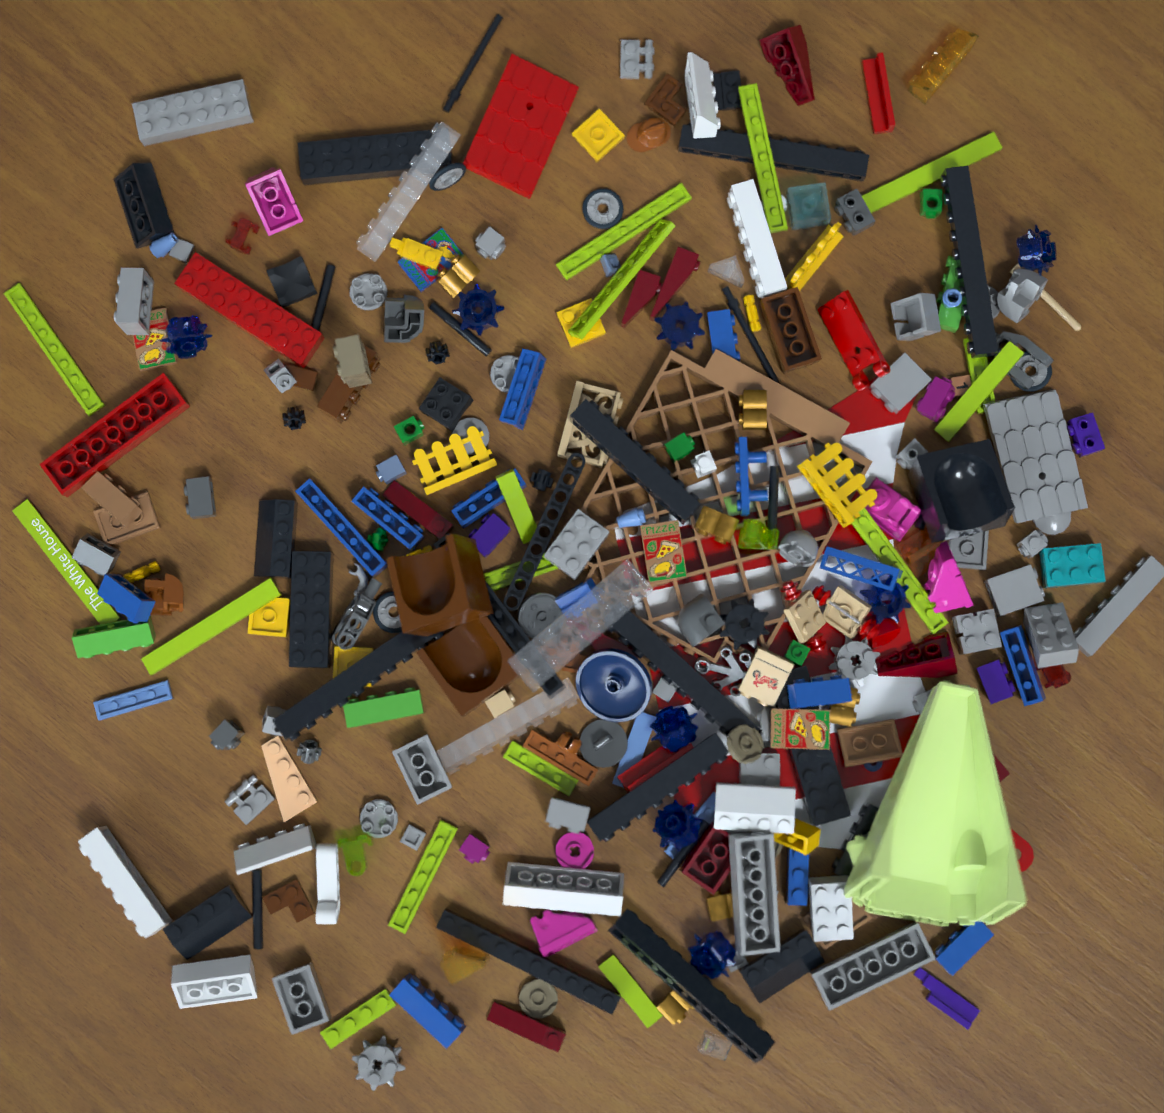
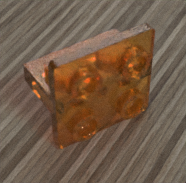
(918, 552)

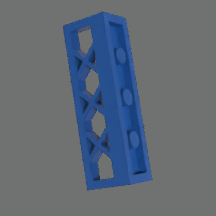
(522, 388)
(864, 563)

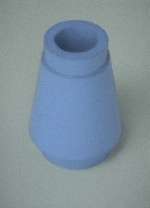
(163, 245)
(954, 295)
(631, 518)

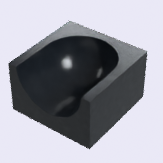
(961, 491)

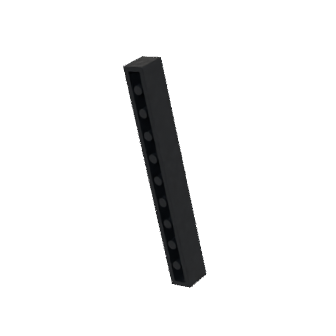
(785, 154)
(969, 261)
(512, 632)
(680, 674)
(350, 682)
(528, 961)
(692, 986)

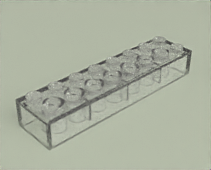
(580, 626)

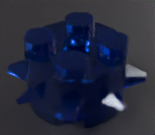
(1036, 250)
(469, 303)
(186, 336)
(676, 336)
(895, 602)
(674, 728)
(677, 825)
(712, 954)

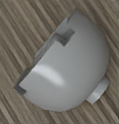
(799, 547)

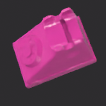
(273, 200)
(891, 510)
(946, 582)
(561, 930)

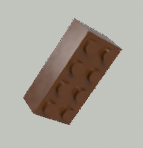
(790, 330)
(340, 398)

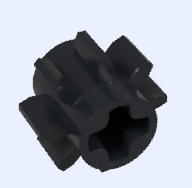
(437, 352)
(294, 418)
(541, 480)

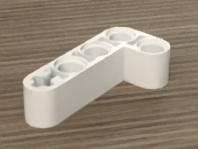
(328, 884)

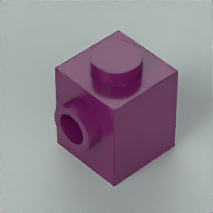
(474, 849)

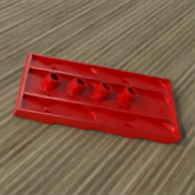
(520, 126)

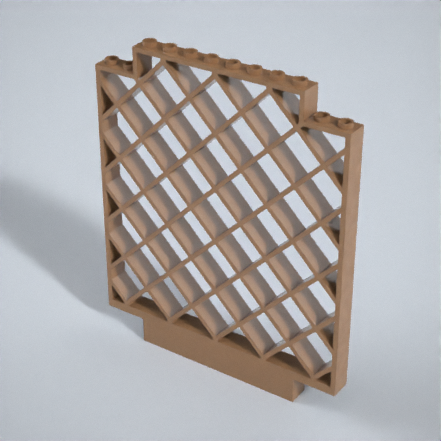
(783, 406)

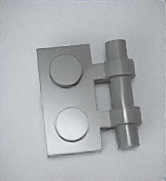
(630, 59)
(254, 804)

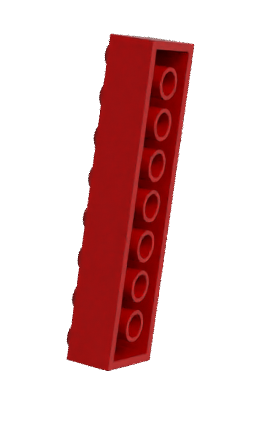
(249, 310)
(114, 435)

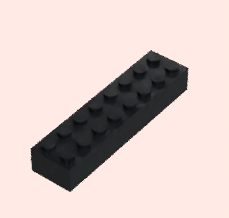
(361, 157)
(635, 461)
(816, 769)
(657, 787)

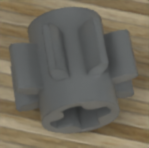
(309, 751)

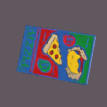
(425, 276)

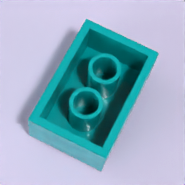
(1072, 565)

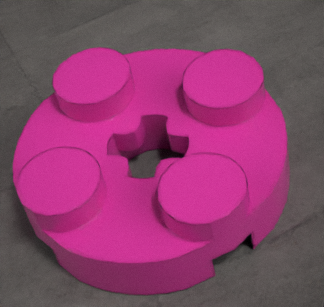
(572, 840)

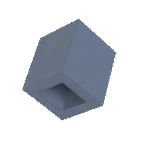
(390, 470)

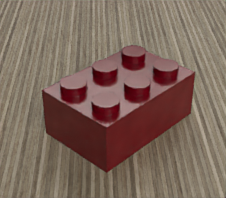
(709, 860)

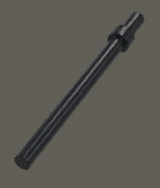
(455, 93)
(734, 305)

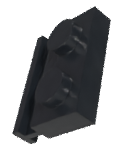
(727, 91)

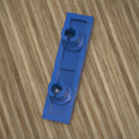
(741, 467)

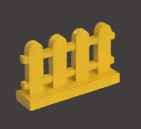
(814, 257)
(447, 469)
(822, 483)

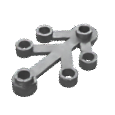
(734, 672)

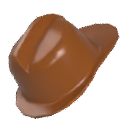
(648, 134)

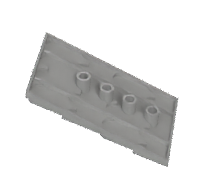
(1035, 455)

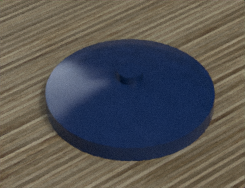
(614, 685)

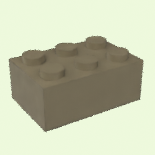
(353, 361)

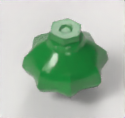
(378, 539)

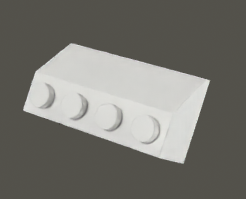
(701, 97)
(754, 808)
(274, 849)
(214, 981)

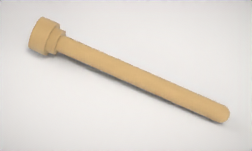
(1055, 305)

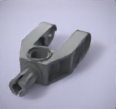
(1036, 352)
(358, 609)

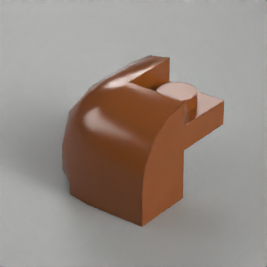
(166, 593)

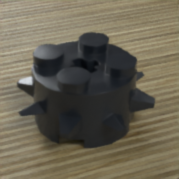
(748, 634)

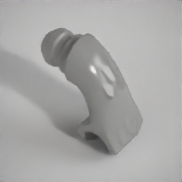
(362, 577)

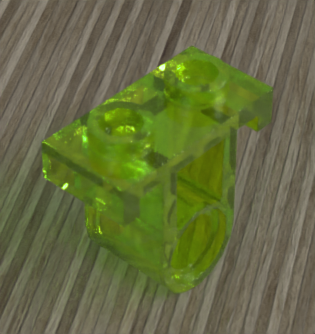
(757, 536)
(355, 851)

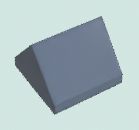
(610, 264)

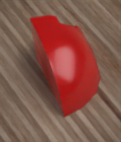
(888, 632)

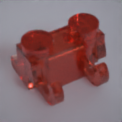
(241, 234)
(1055, 676)

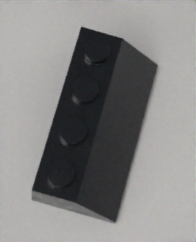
(143, 204)
(275, 538)
(207, 922)
(779, 969)

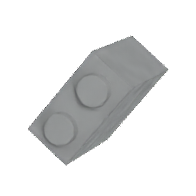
(901, 384)
(1014, 590)

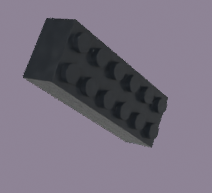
(311, 609)

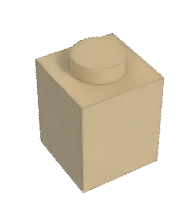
(500, 703)

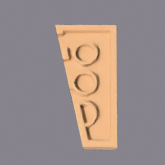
(288, 782)

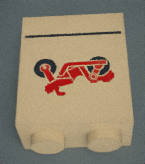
(765, 677)

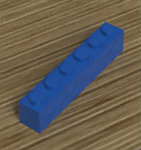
(341, 528)

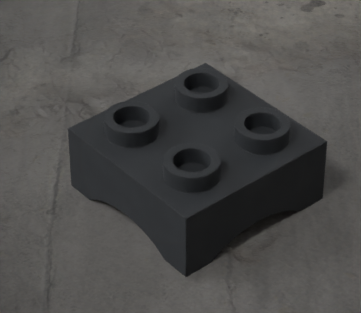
(292, 282)
(445, 404)

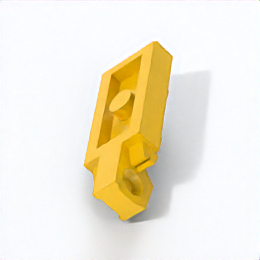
(417, 252)

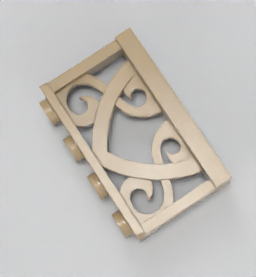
(569, 441)

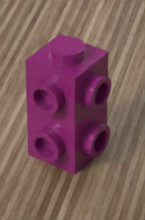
(936, 398)

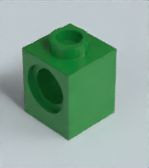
(935, 196)
(401, 430)
(679, 447)
(796, 653)

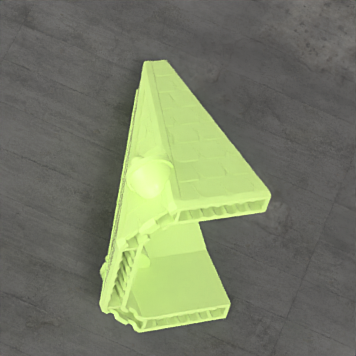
(943, 827)

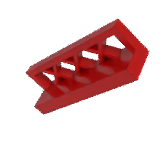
(878, 94)
(650, 766)

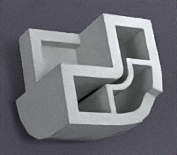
(1020, 293)

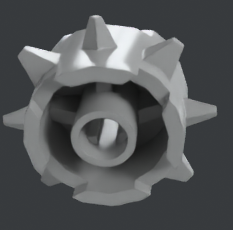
(864, 655)
(372, 1073)

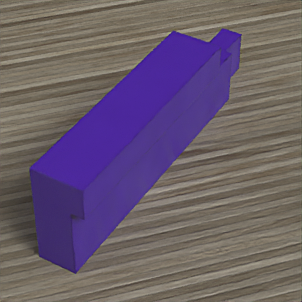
(947, 1000)

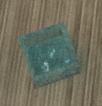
(808, 206)

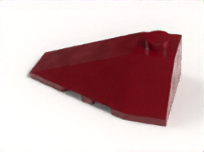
(790, 58)
(927, 659)

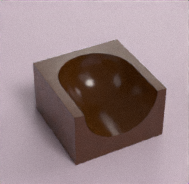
(440, 587)
(470, 664)

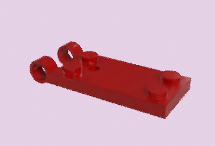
(851, 331)

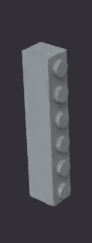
(1119, 605)

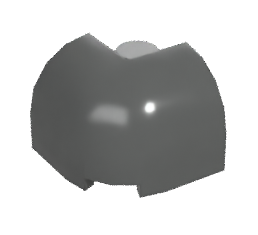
(403, 319)
(698, 620)

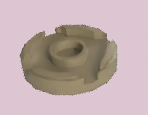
(745, 744)
(538, 998)

